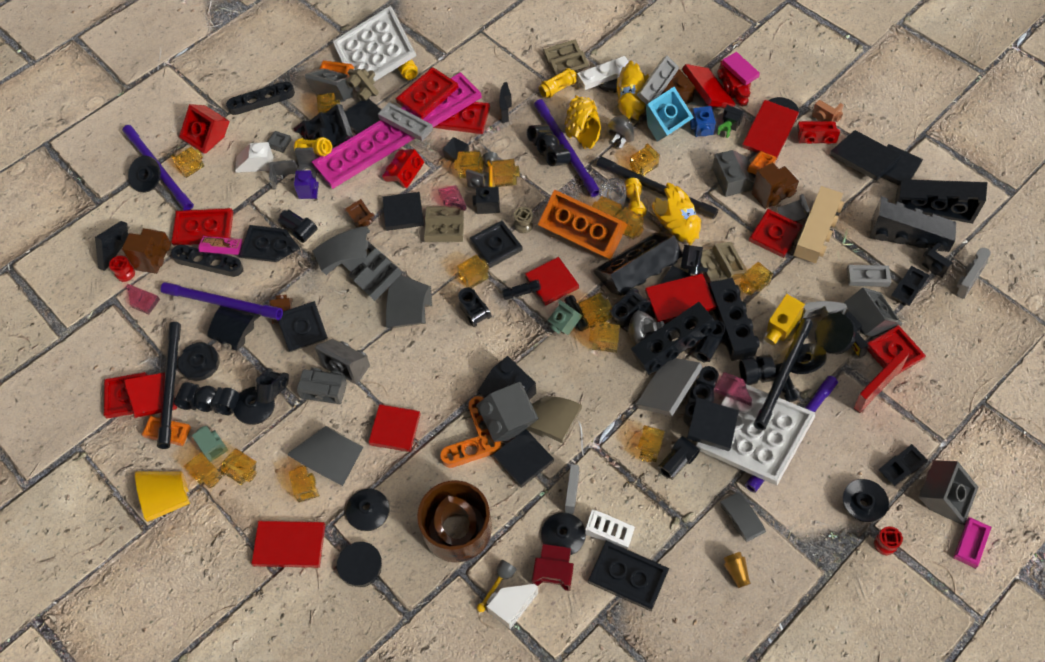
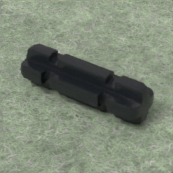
(522, 289)
(582, 323)
(790, 394)

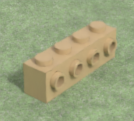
(818, 225)

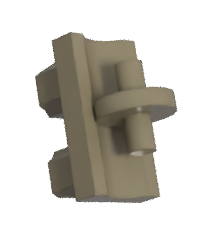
(364, 80)

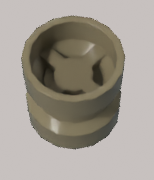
(523, 220)

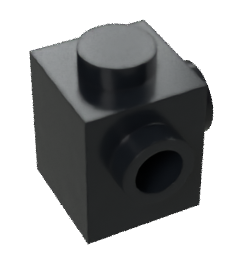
(487, 200)

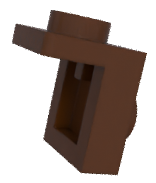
(360, 214)
(282, 302)

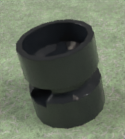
(759, 369)

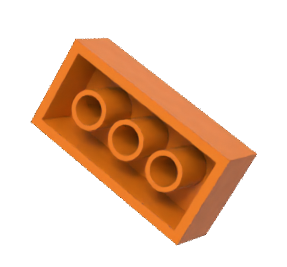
(582, 224)

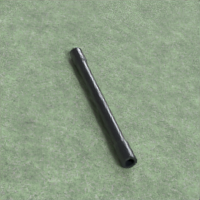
(612, 167)
(765, 413)
(165, 430)

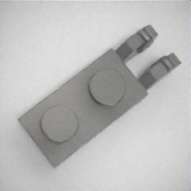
(973, 272)

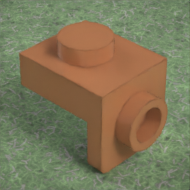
(825, 112)

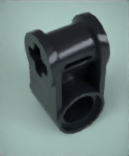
(629, 306)
(475, 309)
(269, 385)

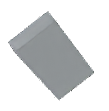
(572, 489)

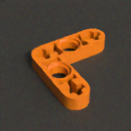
(479, 442)

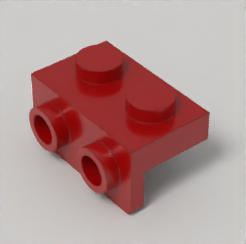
(818, 132)
(404, 167)

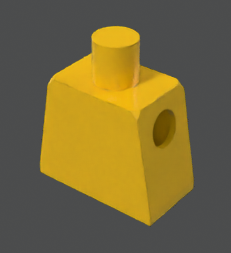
(784, 319)

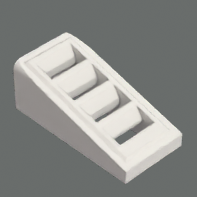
(612, 522)

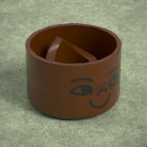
(452, 499)

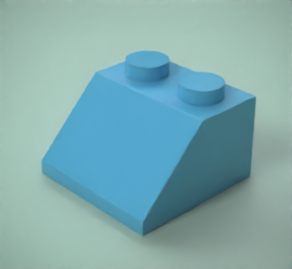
(667, 114)

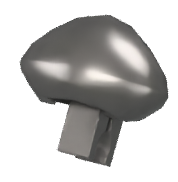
(621, 129)
(642, 326)

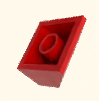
(203, 127)

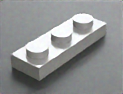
(658, 80)
(405, 121)

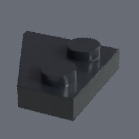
(110, 243)

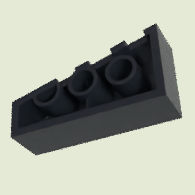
(946, 199)
(911, 227)

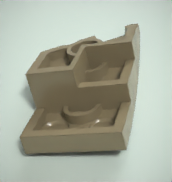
(555, 417)

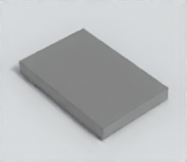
(669, 386)

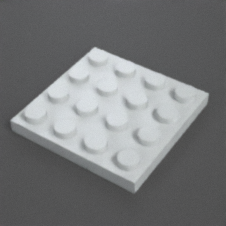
(376, 45)
(763, 451)

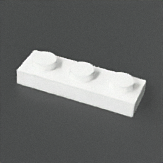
(601, 73)

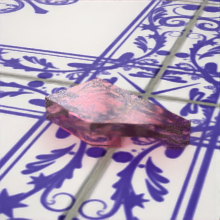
(451, 197)
(141, 299)
(733, 388)

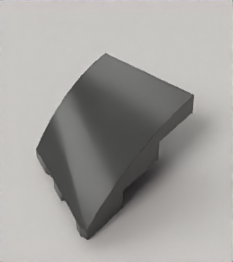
(343, 248)
(375, 273)
(407, 302)
(328, 454)

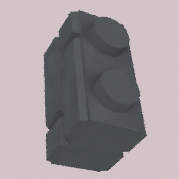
(322, 386)

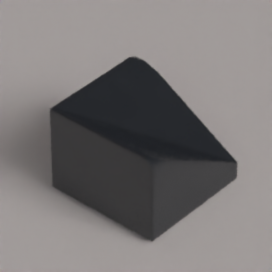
(453, 147)

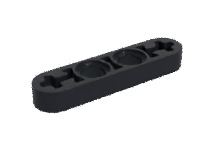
(261, 100)
(208, 258)

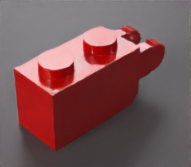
(734, 86)

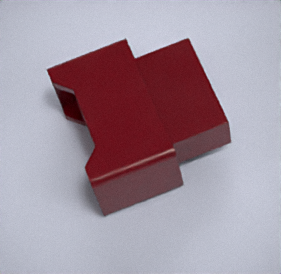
(553, 567)

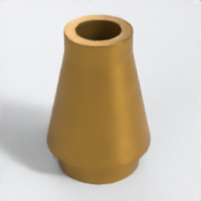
(737, 568)

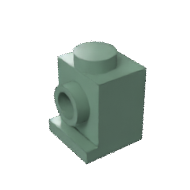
(564, 318)
(209, 443)

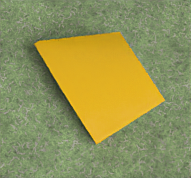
(161, 492)

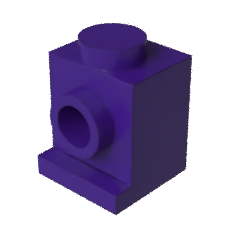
(306, 185)

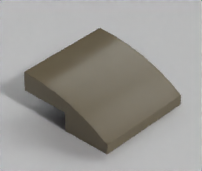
(565, 56)
(444, 224)
(722, 263)

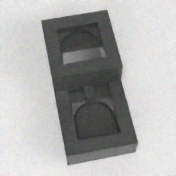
(743, 516)

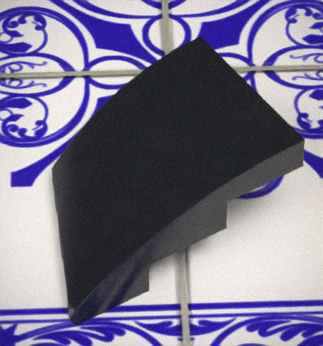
(330, 125)
(231, 326)

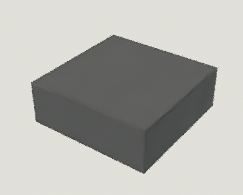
(279, 141)

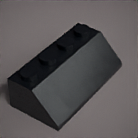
(639, 263)

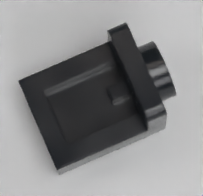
(692, 259)
(935, 262)

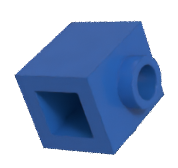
(703, 121)

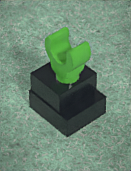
(732, 119)

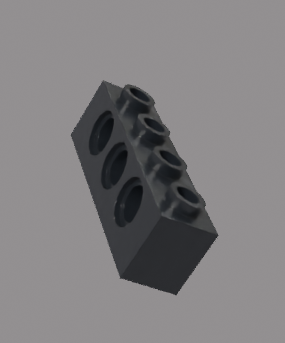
(678, 328)
(737, 346)

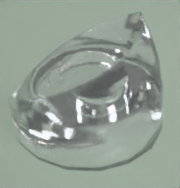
(614, 190)

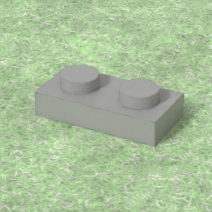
(869, 275)

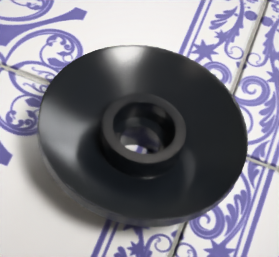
(144, 174)
(809, 359)
(252, 413)
(872, 494)
(371, 518)
(573, 539)

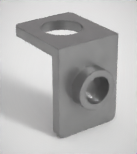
(305, 157)
(281, 168)
(476, 179)
(796, 210)

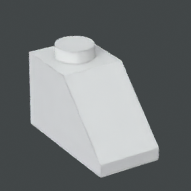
(254, 158)
(511, 603)

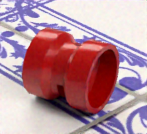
(122, 268)
(884, 544)

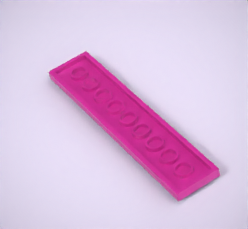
(383, 139)

